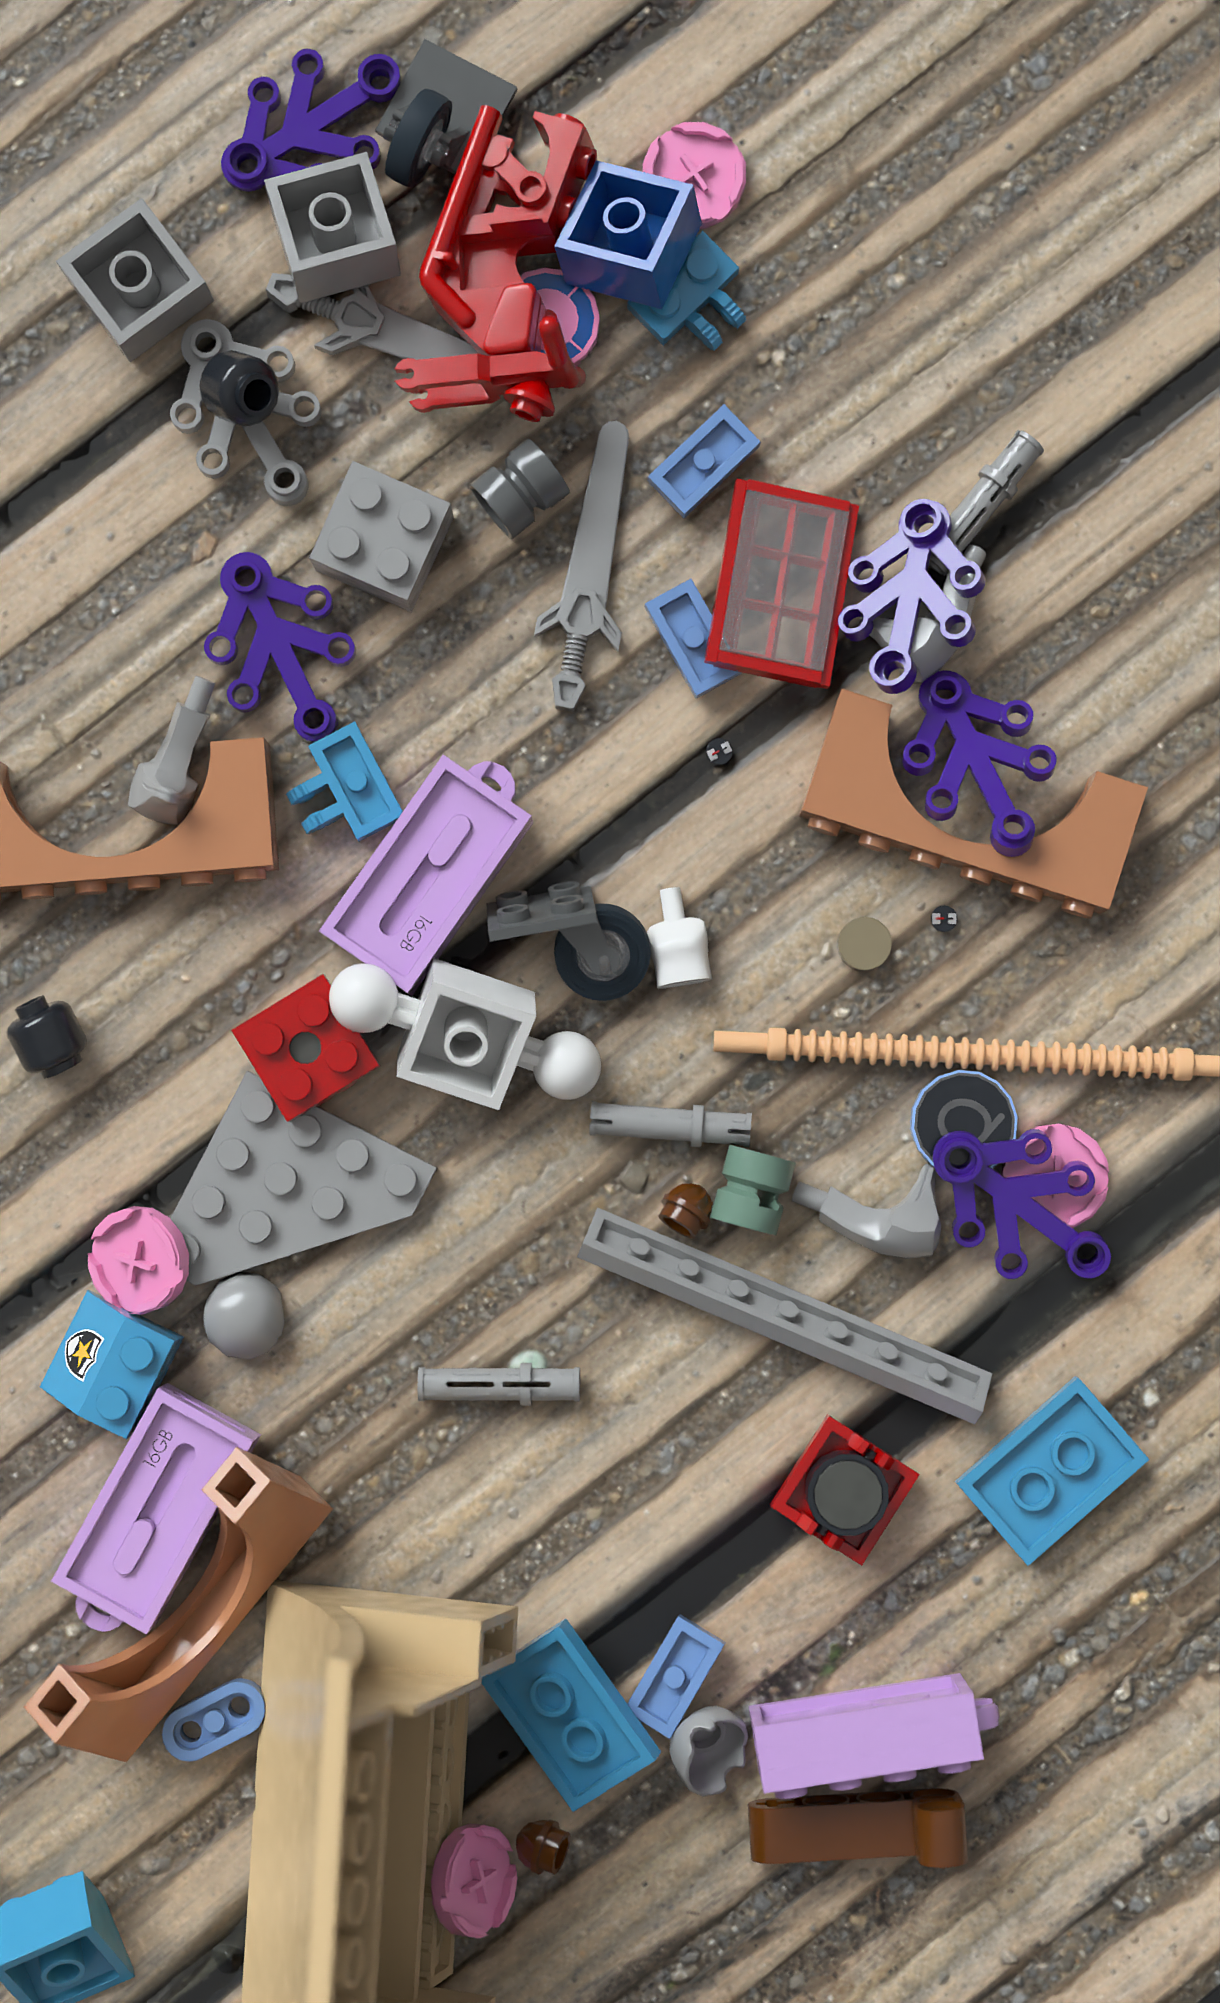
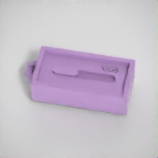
(430, 871)
(150, 1513)
(869, 1734)

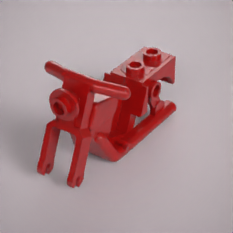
(475, 275)

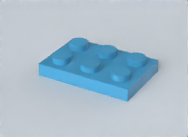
(1052, 1470)
(571, 1716)

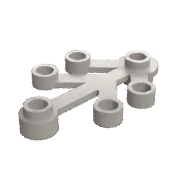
(258, 434)

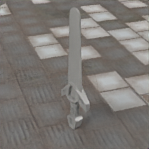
(368, 324)
(587, 581)

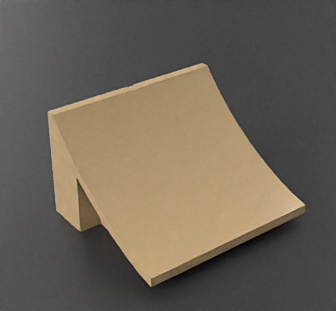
(361, 1790)

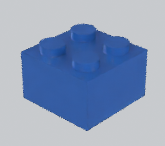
(628, 234)

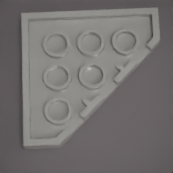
(289, 1185)

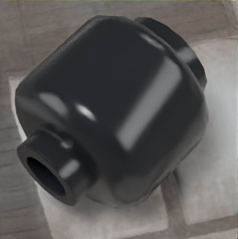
(239, 388)
(46, 1037)

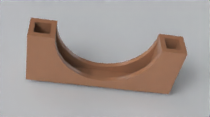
(859, 794)
(222, 835)
(121, 1699)

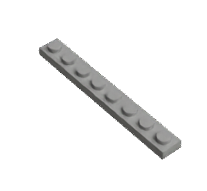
(786, 1316)

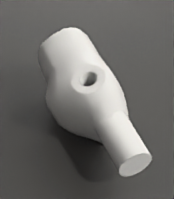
(678, 944)

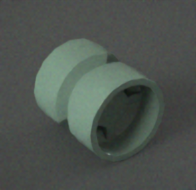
(752, 1190)

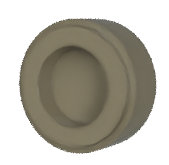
(864, 943)

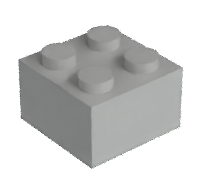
(333, 227)
(135, 280)
(382, 536)

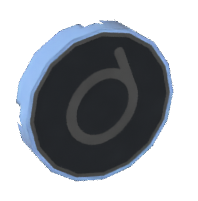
(961, 1103)

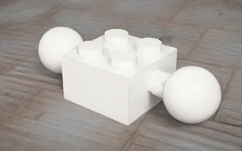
(465, 1033)

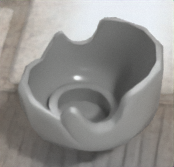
(244, 1315)
(708, 1748)

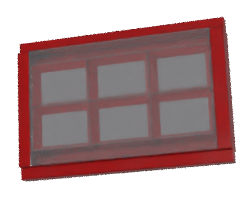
(781, 583)

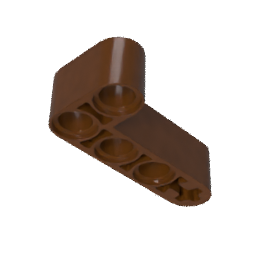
(861, 1827)

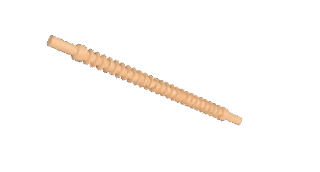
(777, 1044)

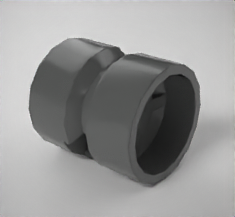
(525, 484)

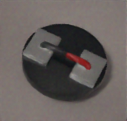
(719, 751)
(944, 918)

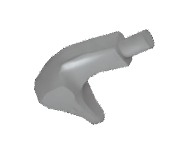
(929, 646)
(164, 785)
(902, 1231)

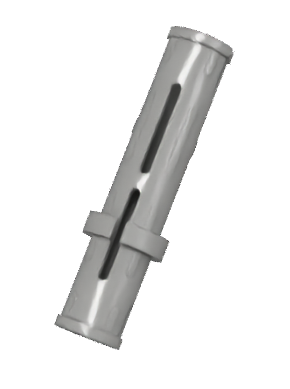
(995, 485)
(671, 1124)
(434, 1384)

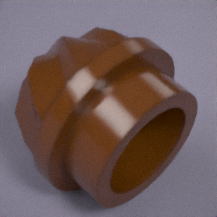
(686, 1209)
(542, 1846)

